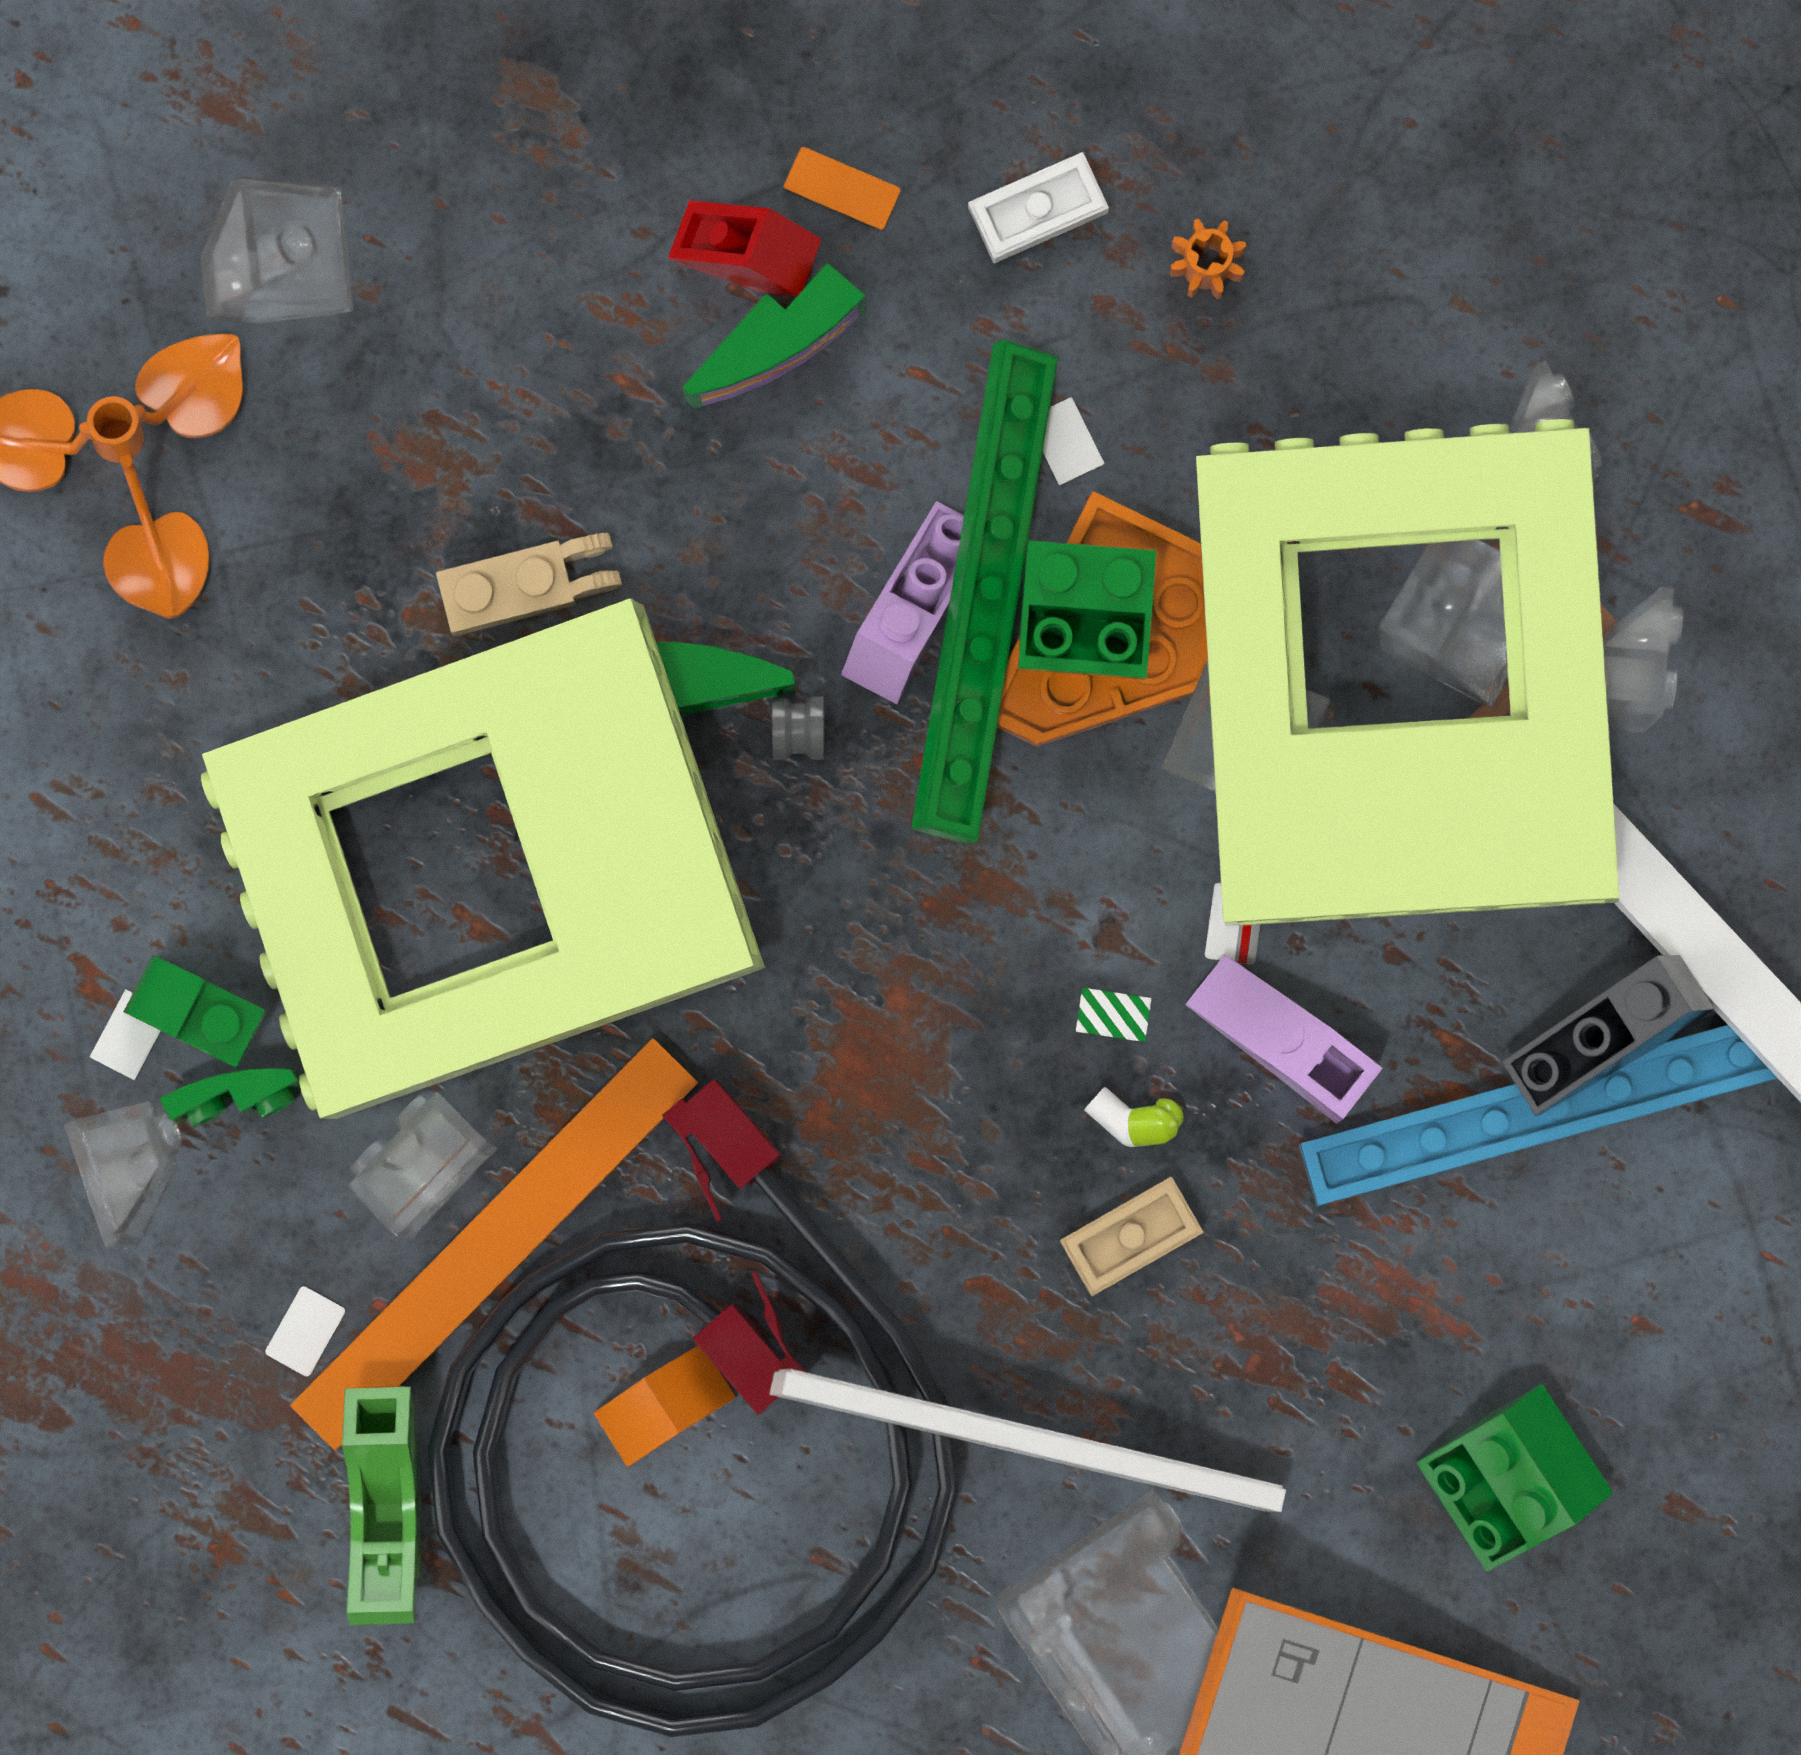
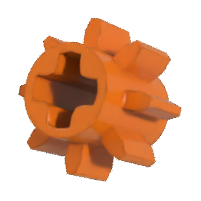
(1198, 246)

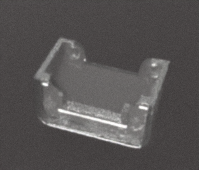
(1117, 1631)

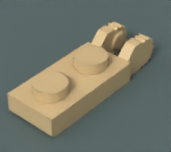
(522, 584)

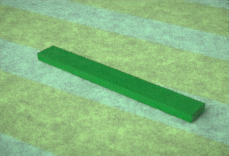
(984, 593)

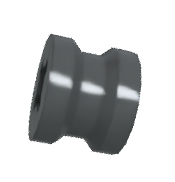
(798, 728)

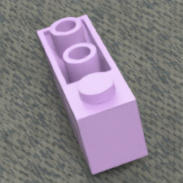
(908, 609)
(1284, 1038)

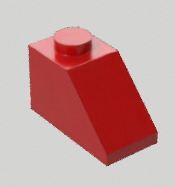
(746, 247)

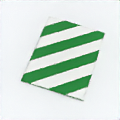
(1113, 1014)

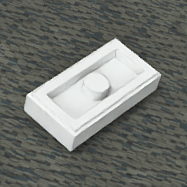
(1038, 207)

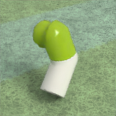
(1138, 1125)

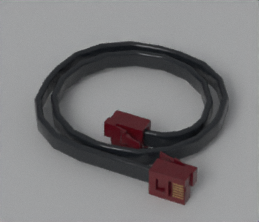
(749, 1365)

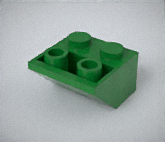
(1087, 610)
(1515, 1478)

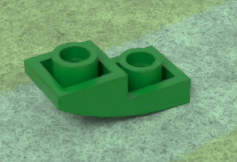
(251, 1089)

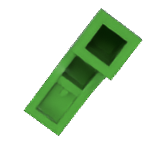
(384, 1504)

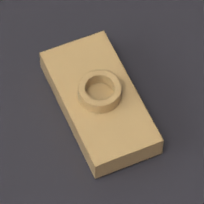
(1131, 1236)

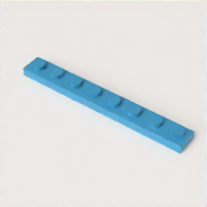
(1504, 1122)

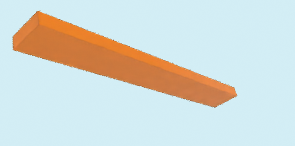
(500, 1237)

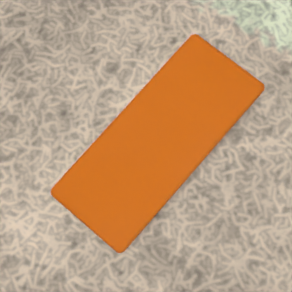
(842, 188)

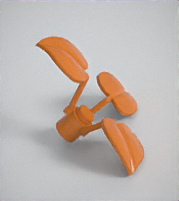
(199, 394)

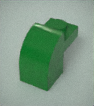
(195, 1011)

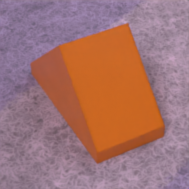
(664, 1405)

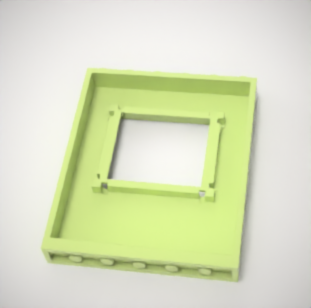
(1422, 808)
(604, 818)

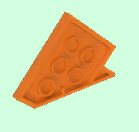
(1057, 705)

